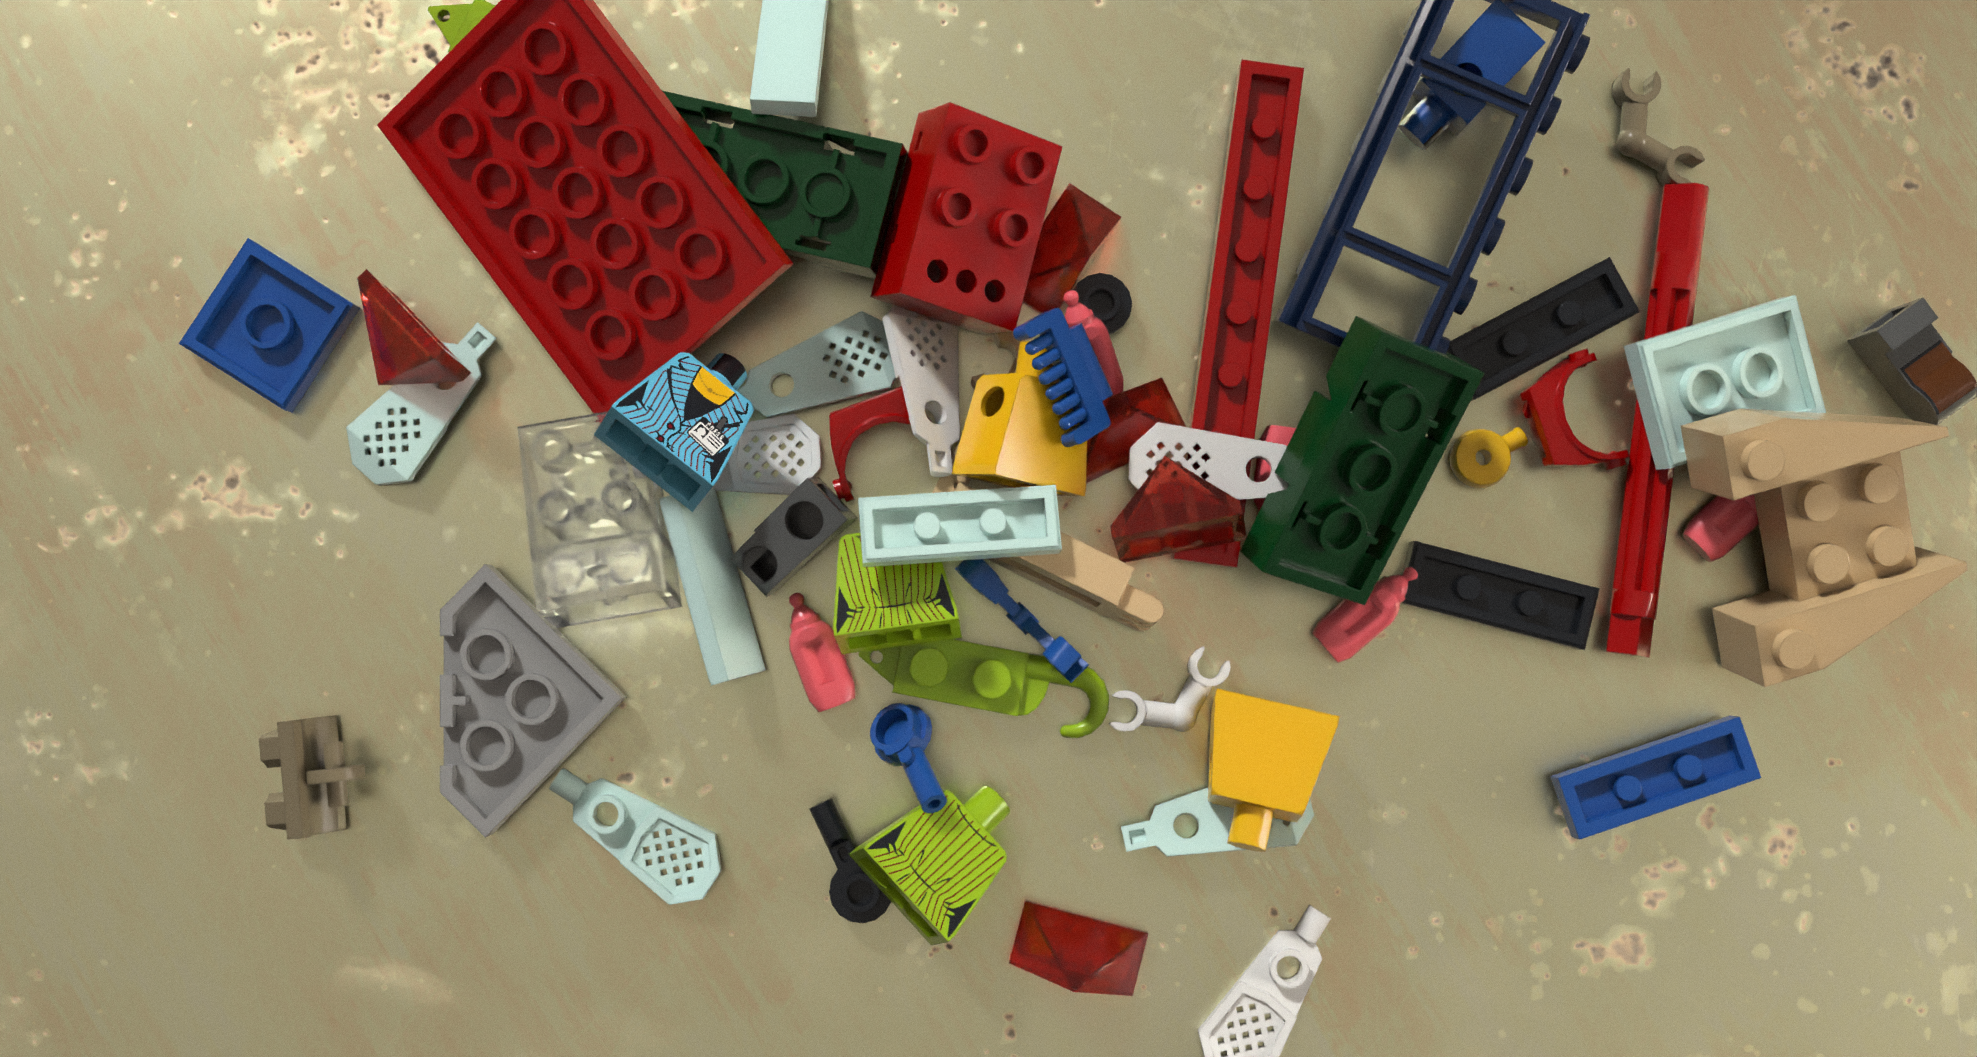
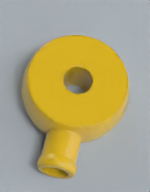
(1496, 453)

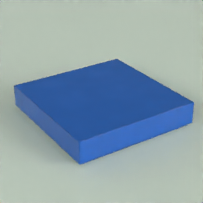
(269, 325)

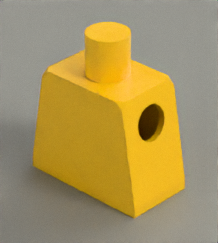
(1016, 436)
(1264, 762)

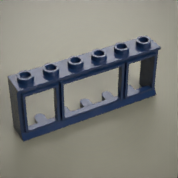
(1532, 114)

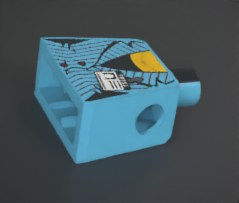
(681, 424)

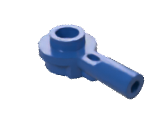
(900, 739)

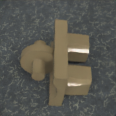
(311, 777)

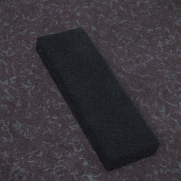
(1545, 326)
(1500, 595)

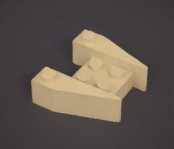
(1828, 530)

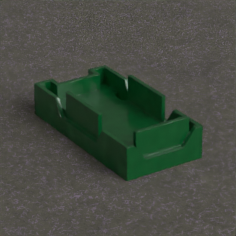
(802, 183)
(1360, 462)

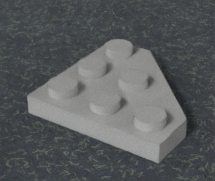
(509, 699)

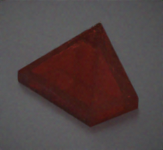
(1067, 247)
(401, 342)
(1131, 417)
(1176, 514)
(1078, 950)

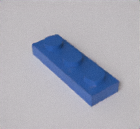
(1655, 777)

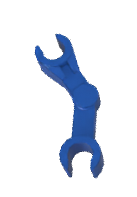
(1057, 652)

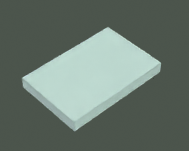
(1719, 366)

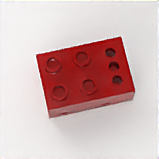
(966, 220)

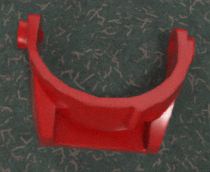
(857, 418)
(1548, 422)

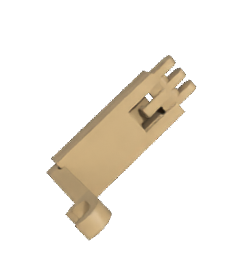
(1079, 570)

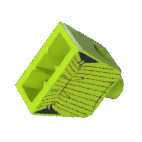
(890, 603)
(938, 861)

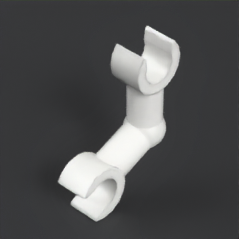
(1178, 715)

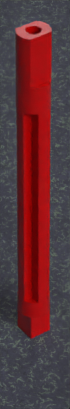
(1647, 489)

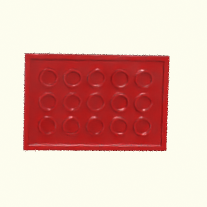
(583, 193)

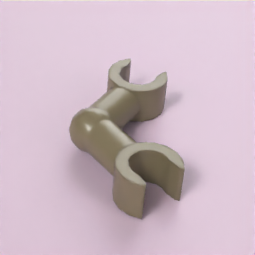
(1633, 138)

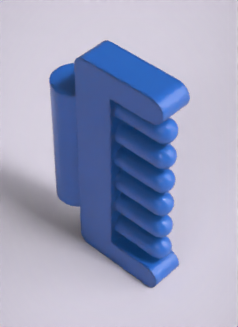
(1076, 368)

